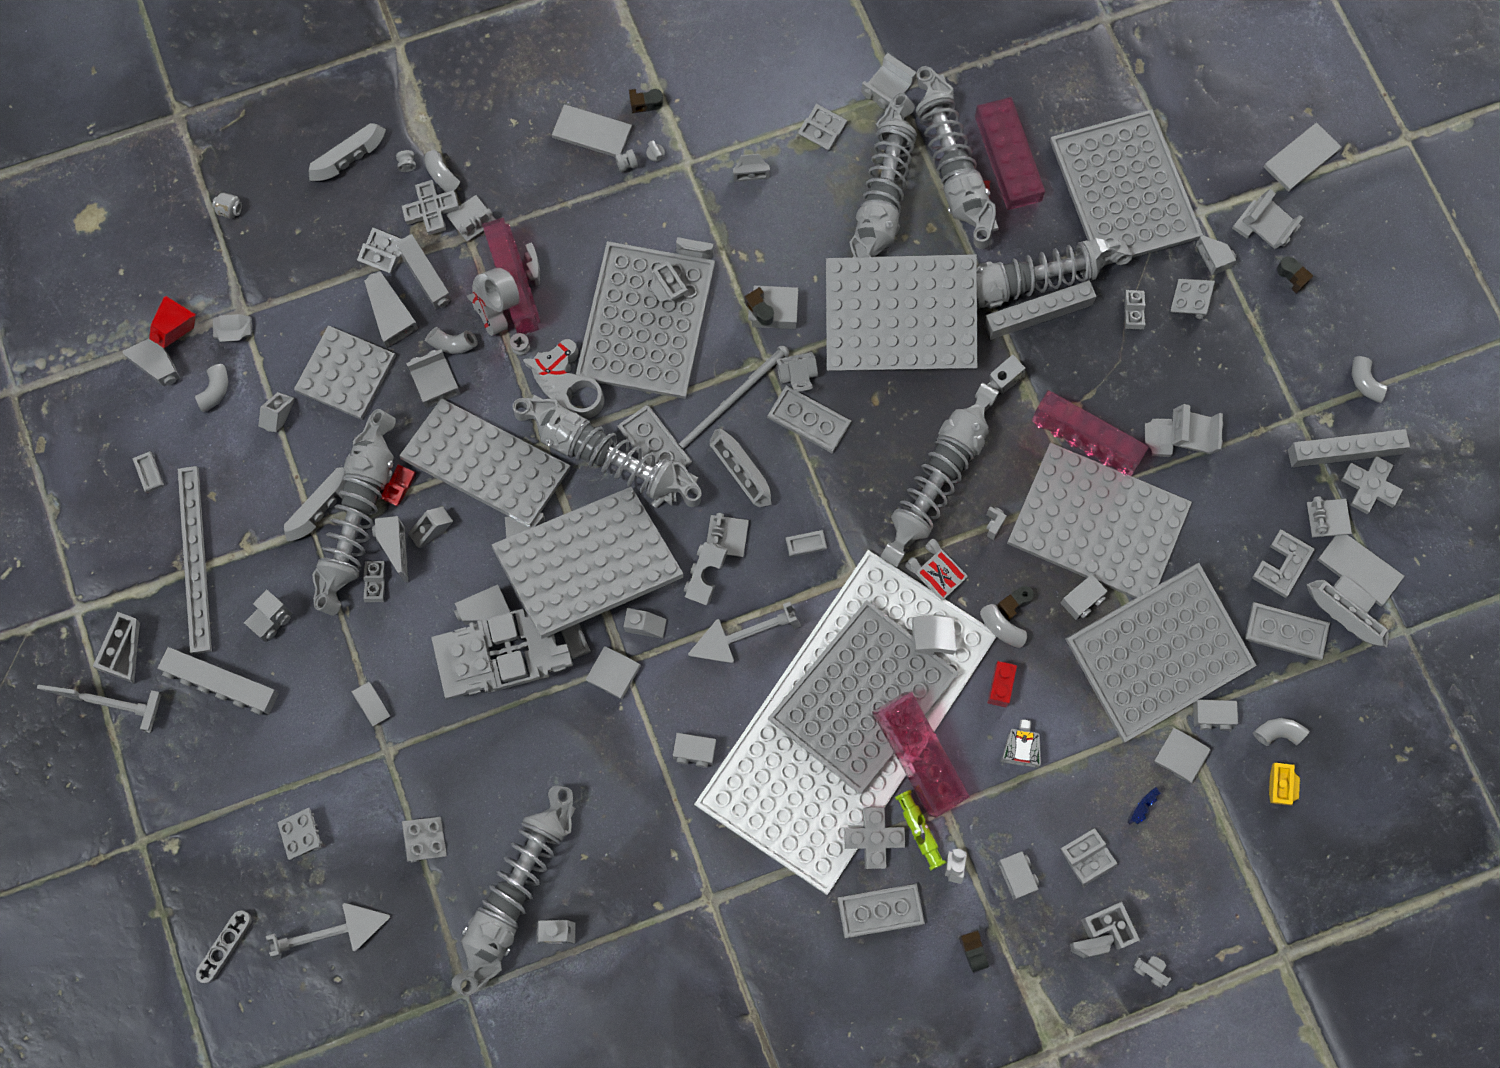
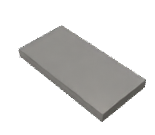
(591, 131)
(1302, 157)
(809, 419)
(651, 435)
(1360, 565)
(1287, 631)
(880, 911)

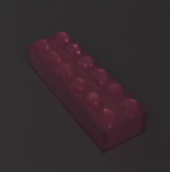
(1009, 153)
(507, 257)
(1089, 433)
(920, 754)

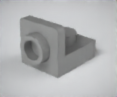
(995, 525)

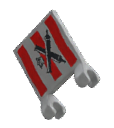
(938, 573)

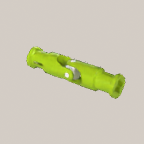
(918, 827)

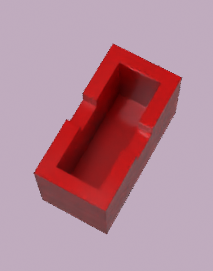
(1002, 684)

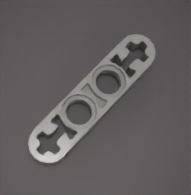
(220, 944)

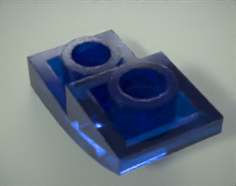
(1139, 811)

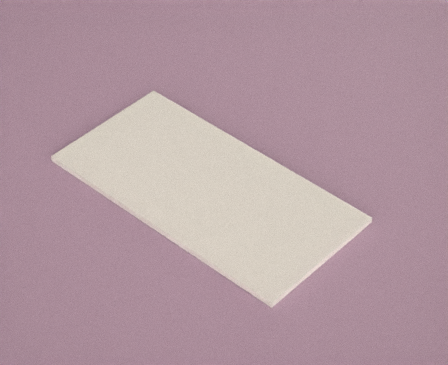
(783, 795)

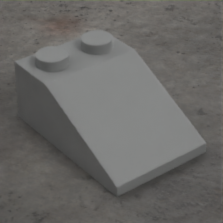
(391, 536)

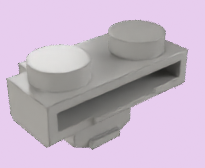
(955, 866)
(1154, 969)

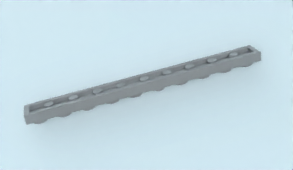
(194, 560)

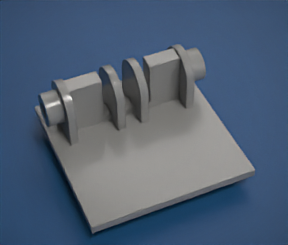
(470, 218)
(1192, 297)
(1328, 517)
(728, 533)
(299, 834)
(424, 839)

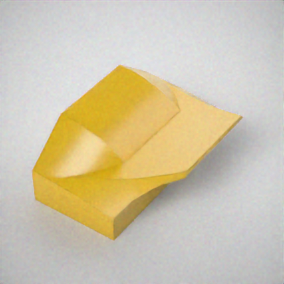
(1283, 784)

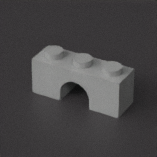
(698, 588)

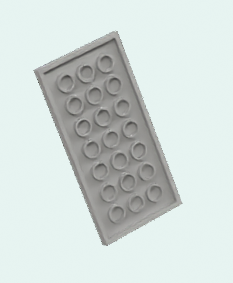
(485, 462)

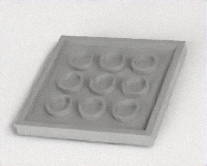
(345, 372)

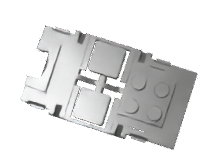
(467, 661)

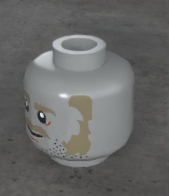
(227, 205)

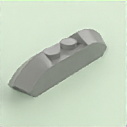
(346, 152)
(741, 467)
(315, 506)
(1348, 614)

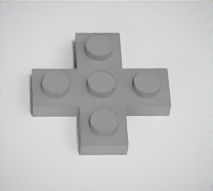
(430, 207)
(1371, 485)
(874, 838)

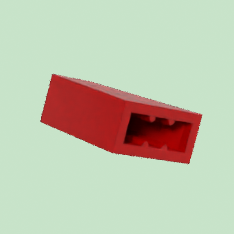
(170, 322)

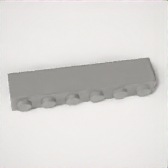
(1039, 310)
(1348, 448)
(217, 680)

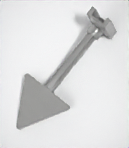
(715, 644)
(147, 711)
(360, 925)

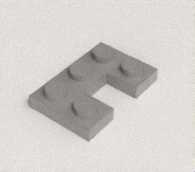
(1297, 556)

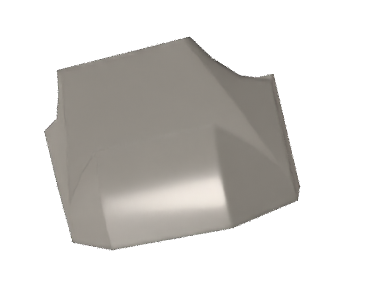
(751, 168)
(694, 248)
(666, 283)
(232, 327)
(1159, 437)
(1093, 946)

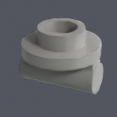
(655, 151)

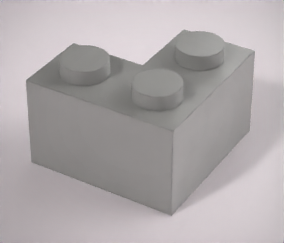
(268, 616)
(1115, 921)

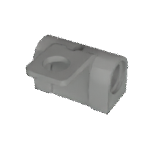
(797, 370)

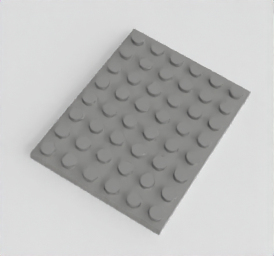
(1126, 184)
(901, 312)
(635, 337)
(1099, 522)
(586, 562)
(1160, 652)
(851, 678)

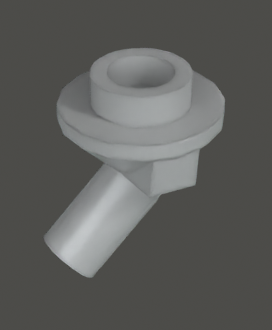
(669, 498)

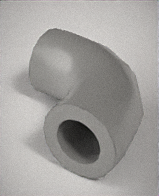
(439, 171)
(449, 343)
(1364, 380)
(216, 389)
(1001, 627)
(1280, 729)

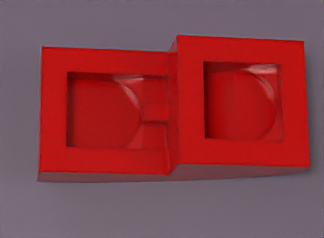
(398, 485)

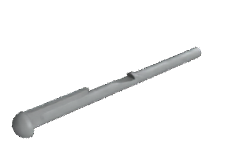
(781, 352)

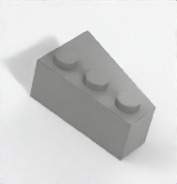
(119, 648)

